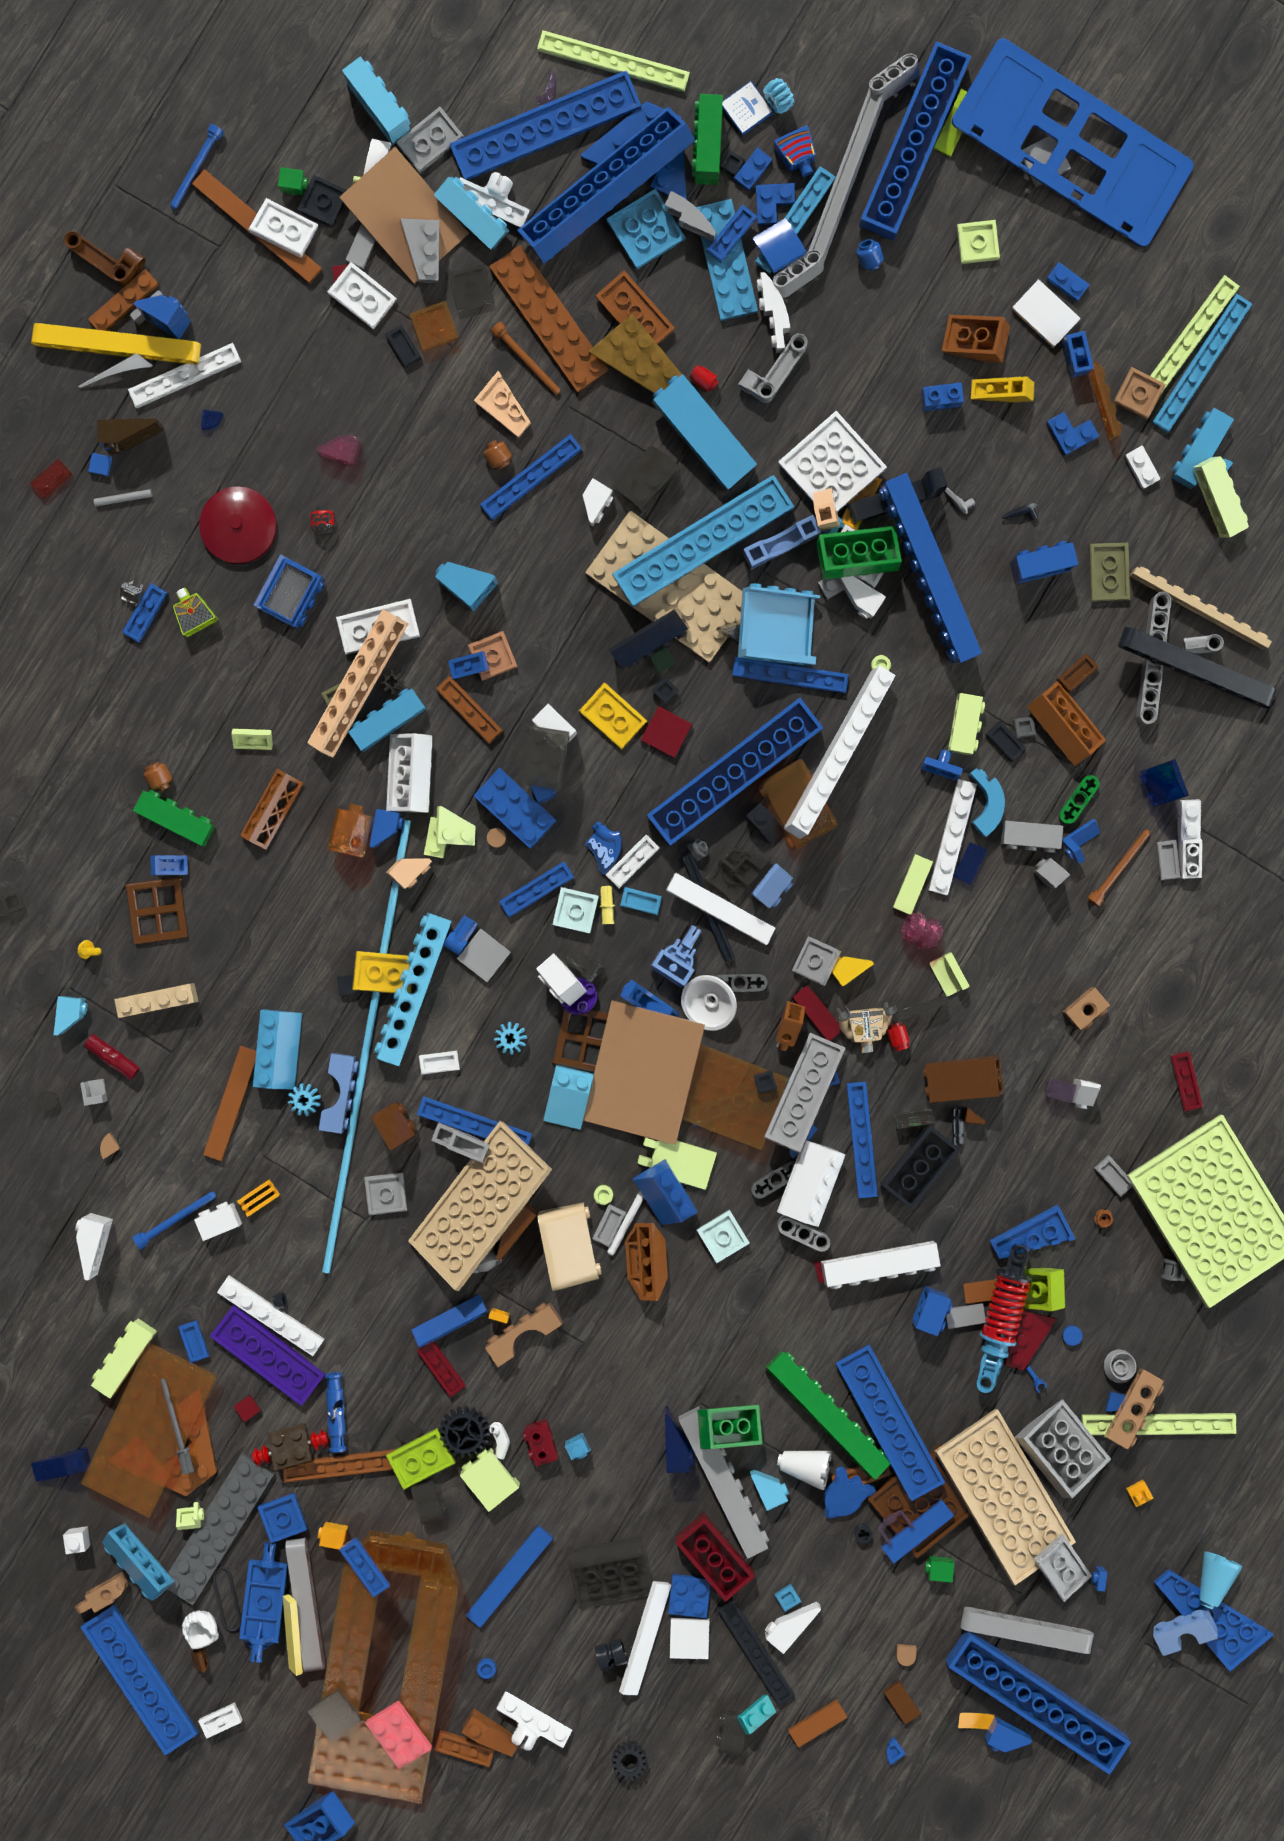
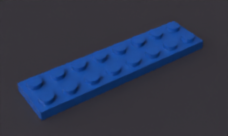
(890, 1422)
(139, 1679)

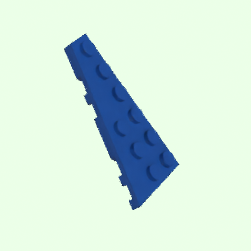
(1236, 1633)

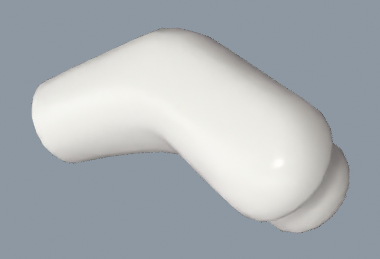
(501, 1439)

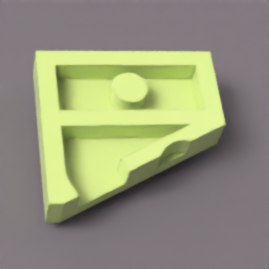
(453, 829)

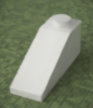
(862, 596)
(788, 1627)

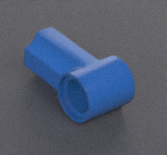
(458, 938)

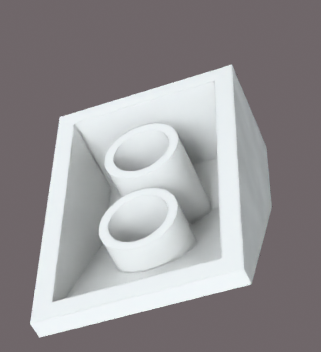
(91, 1241)

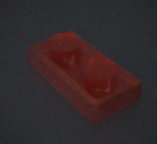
(51, 478)

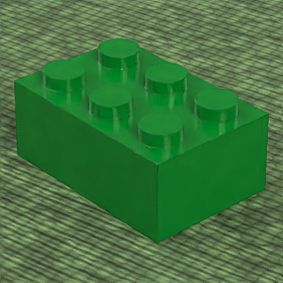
(729, 1427)

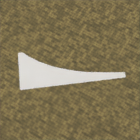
(132, 362)

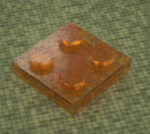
(434, 326)

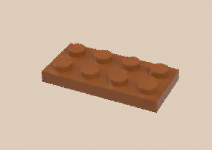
(625, 298)

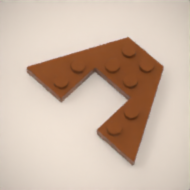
(201, 1456)

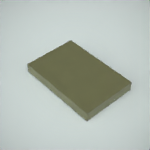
(1109, 572)

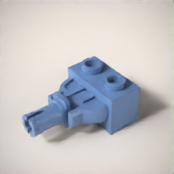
(675, 962)

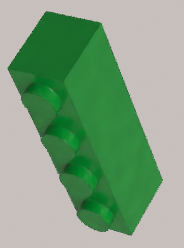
(174, 818)

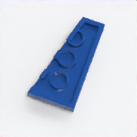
(1042, 1230)

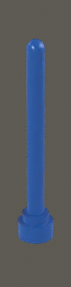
(214, 134)
(142, 1239)

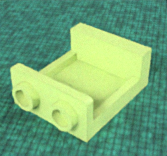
(488, 1479)

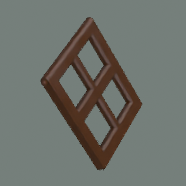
(135, 913)
(584, 1039)

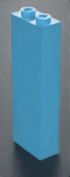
(703, 431)

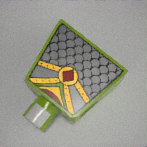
(192, 613)

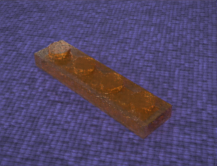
(1107, 408)

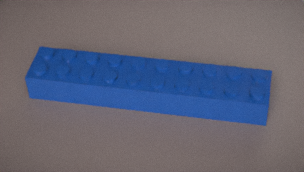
(914, 140)
(606, 184)
(930, 569)
(734, 771)
(1038, 1701)

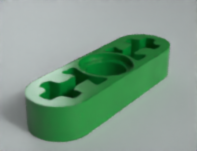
(1082, 785)

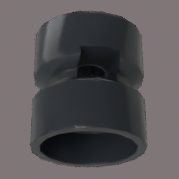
(611, 1654)

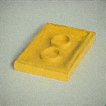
(613, 716)
(379, 972)

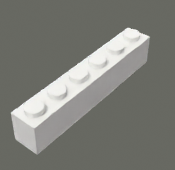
(880, 1264)

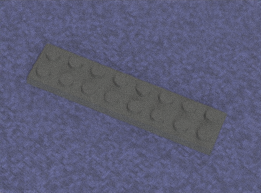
(219, 1528)

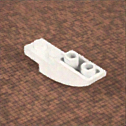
(773, 305)
(1189, 839)

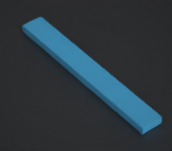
(1202, 363)

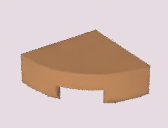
(108, 1146)

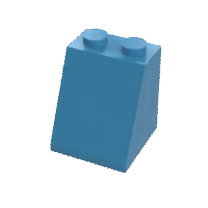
(466, 583)

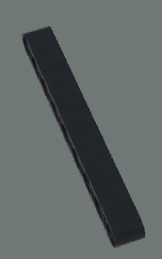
(1196, 667)

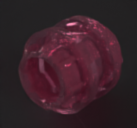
(924, 931)

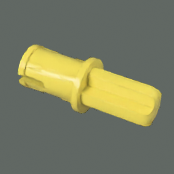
(607, 905)

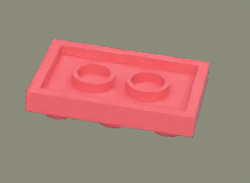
(398, 1734)

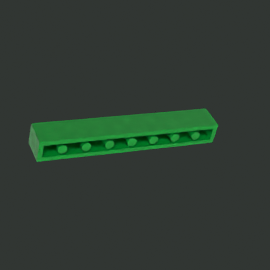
(828, 1415)

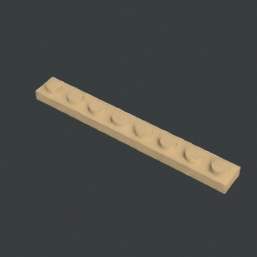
(1206, 611)

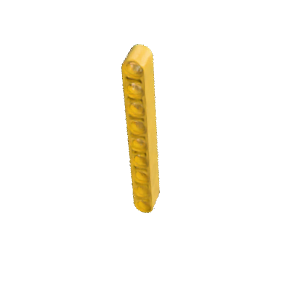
(115, 343)

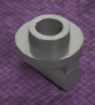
(698, 849)

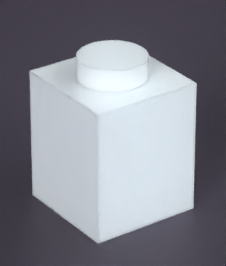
(76, 1540)

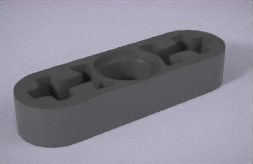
(753, 978)
(774, 1187)

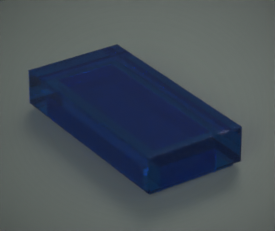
(970, 863)

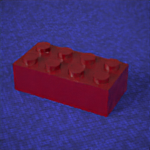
(714, 1556)

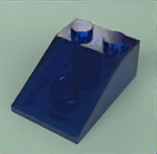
(1163, 783)
(678, 1455)

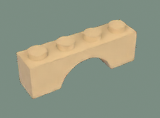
(156, 1000)

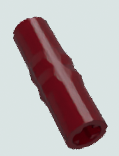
(111, 1057)

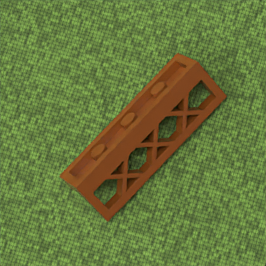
(274, 792)

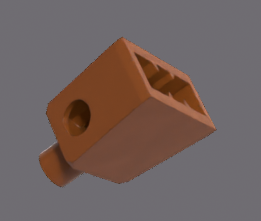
(790, 1025)

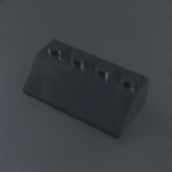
(650, 638)

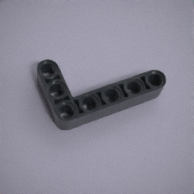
(929, 487)

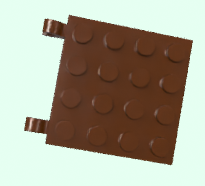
(893, 1497)

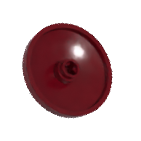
(238, 525)

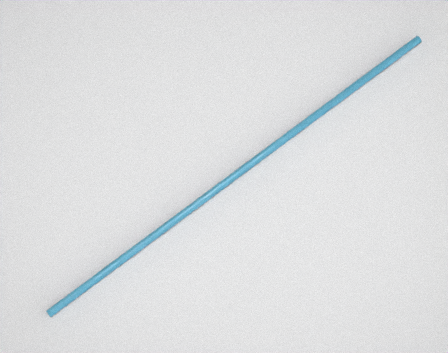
(363, 1064)

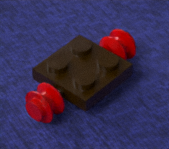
(290, 1447)

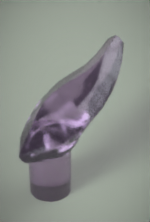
(550, 90)

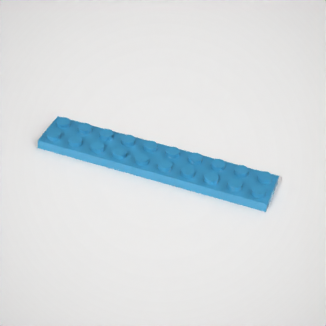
(702, 541)

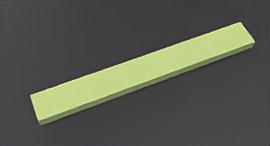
(613, 61)
(1195, 330)
(1168, 1424)

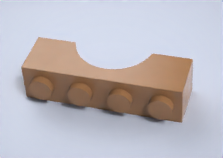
(543, 1320)

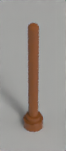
(500, 331)
(1097, 897)

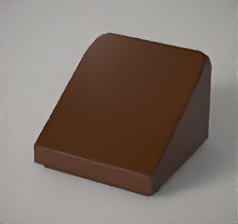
(972, 1118)
(200, 1659)

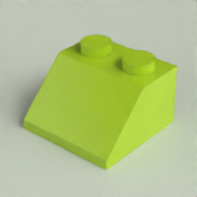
(1046, 1289)

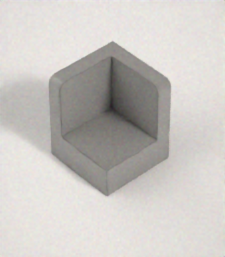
(94, 1092)

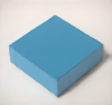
(788, 1597)

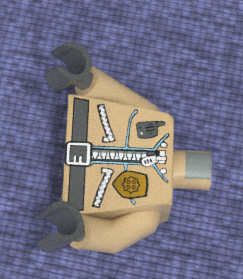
(866, 1024)

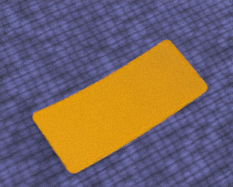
(975, 1720)

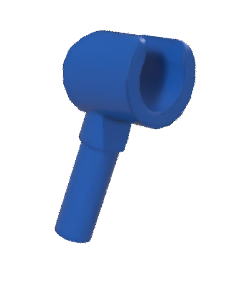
(1037, 1381)

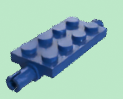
(263, 1601)

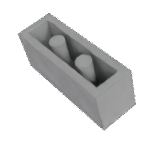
(1031, 836)

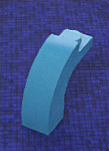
(994, 803)

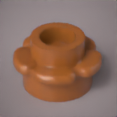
(1108, 1218)

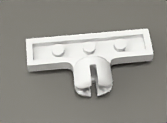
(496, 198)
(531, 1723)

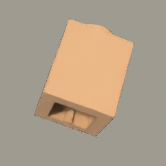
(825, 509)
(406, 870)

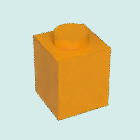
(332, 1535)

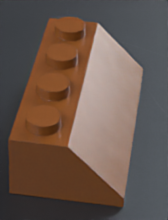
(1066, 723)

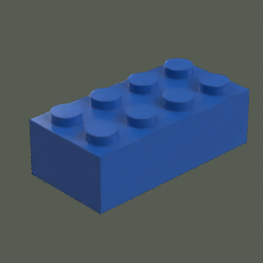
(515, 808)

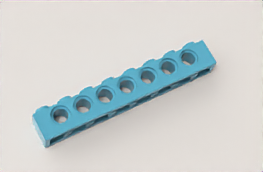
(394, 1054)

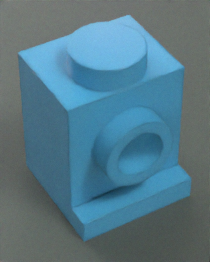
(577, 1447)

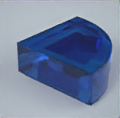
(210, 419)

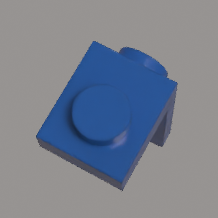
(1079, 837)

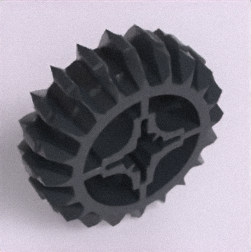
(470, 1435)

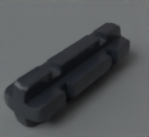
(957, 1126)

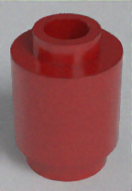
(704, 378)
(898, 1036)

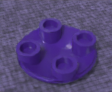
(585, 1002)

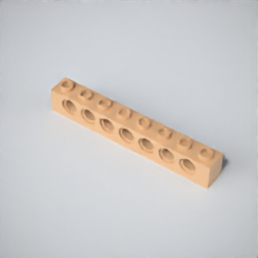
(357, 683)

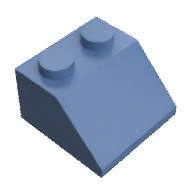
(772, 886)

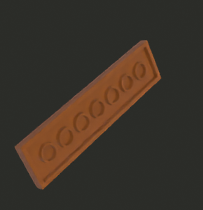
(548, 318)

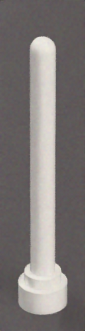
(626, 1223)

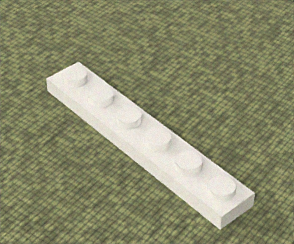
(952, 837)
(270, 1316)

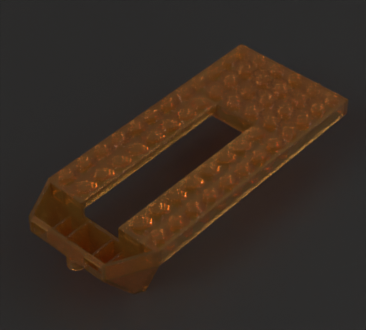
(356, 1757)

